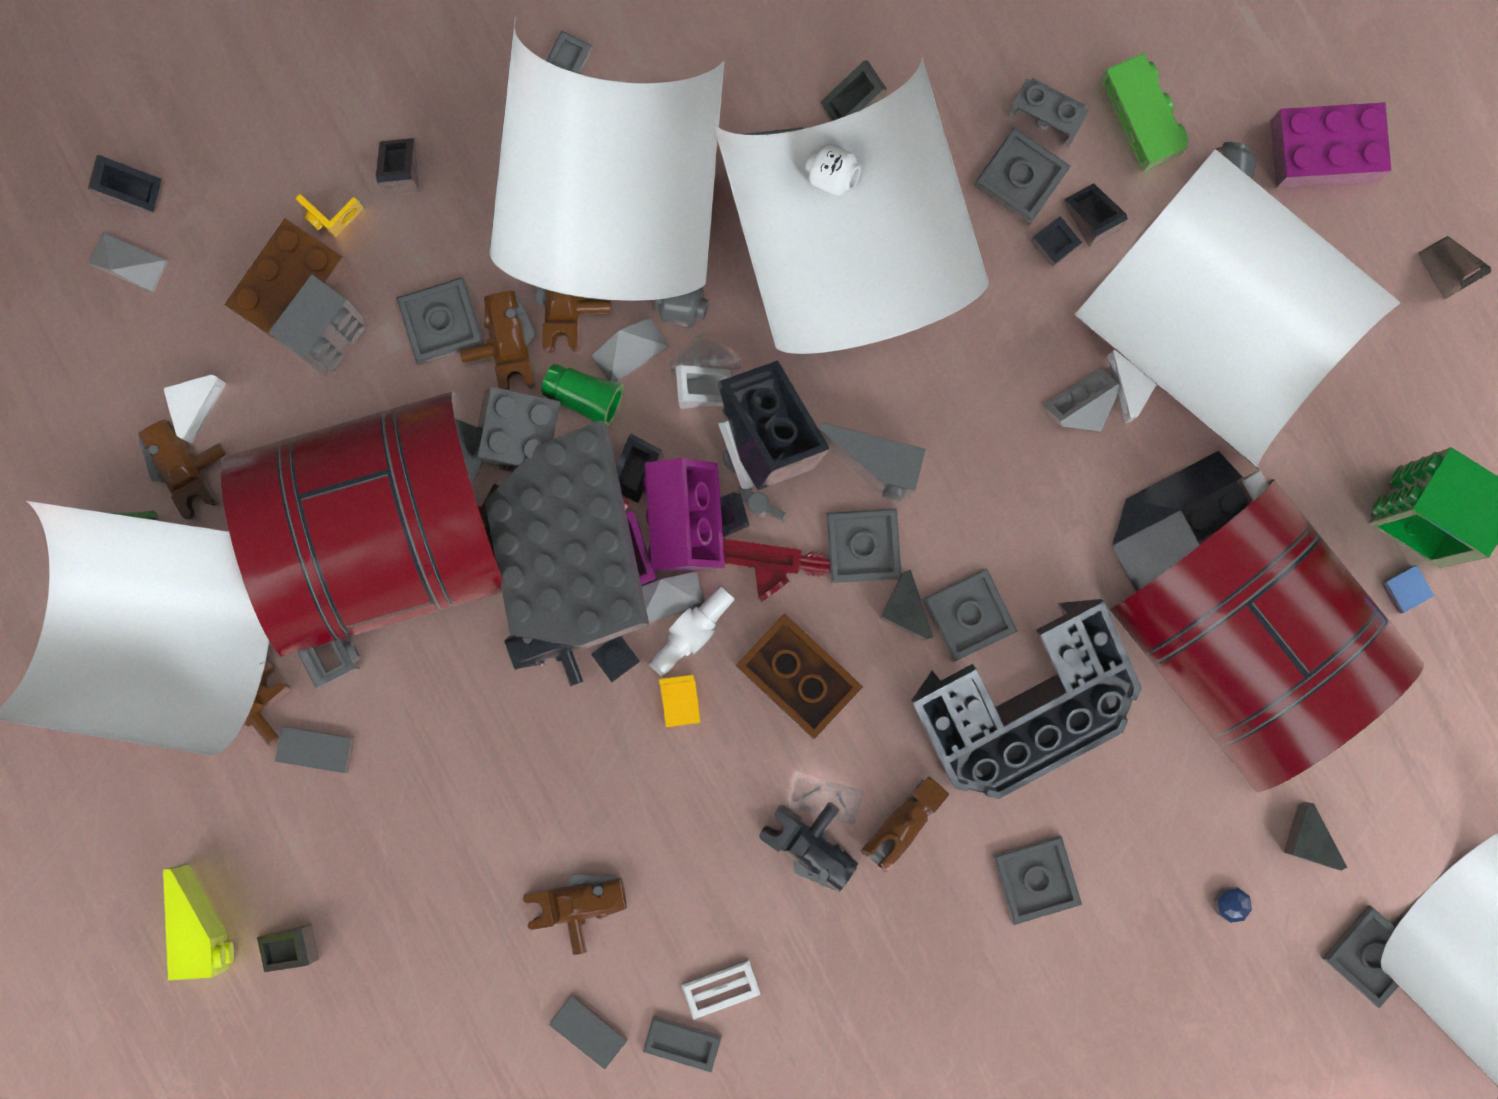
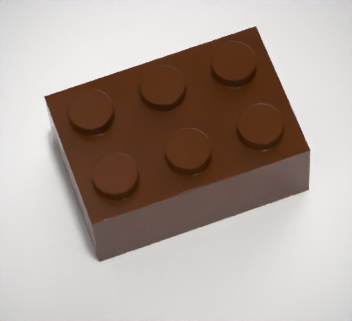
(281, 273)
(799, 676)

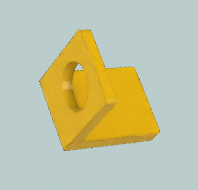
(338, 222)
(680, 700)

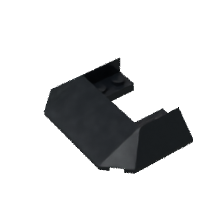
(1173, 515)
(1042, 727)

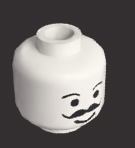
(833, 170)

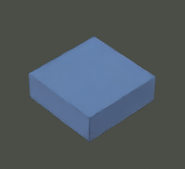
(1408, 589)

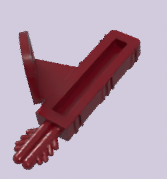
(773, 563)

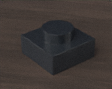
(1056, 241)
(733, 514)
(615, 658)

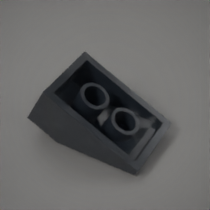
(771, 425)

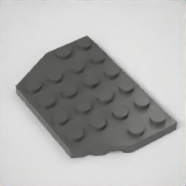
(567, 544)

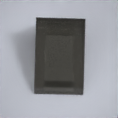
(1452, 266)

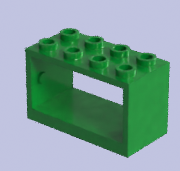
(1441, 508)

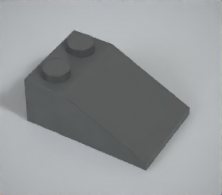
(879, 461)

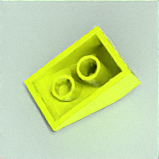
(194, 933)

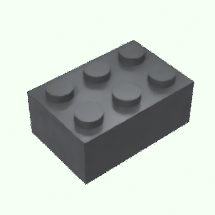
(318, 325)

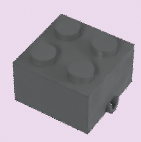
(513, 427)

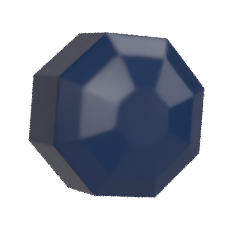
(1233, 904)

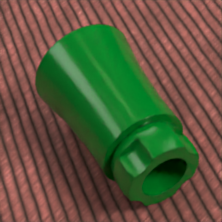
(583, 393)

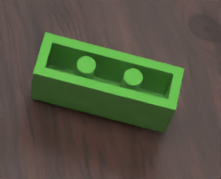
(1145, 112)

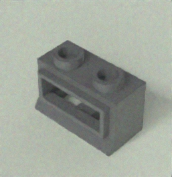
(1049, 108)
(320, 677)

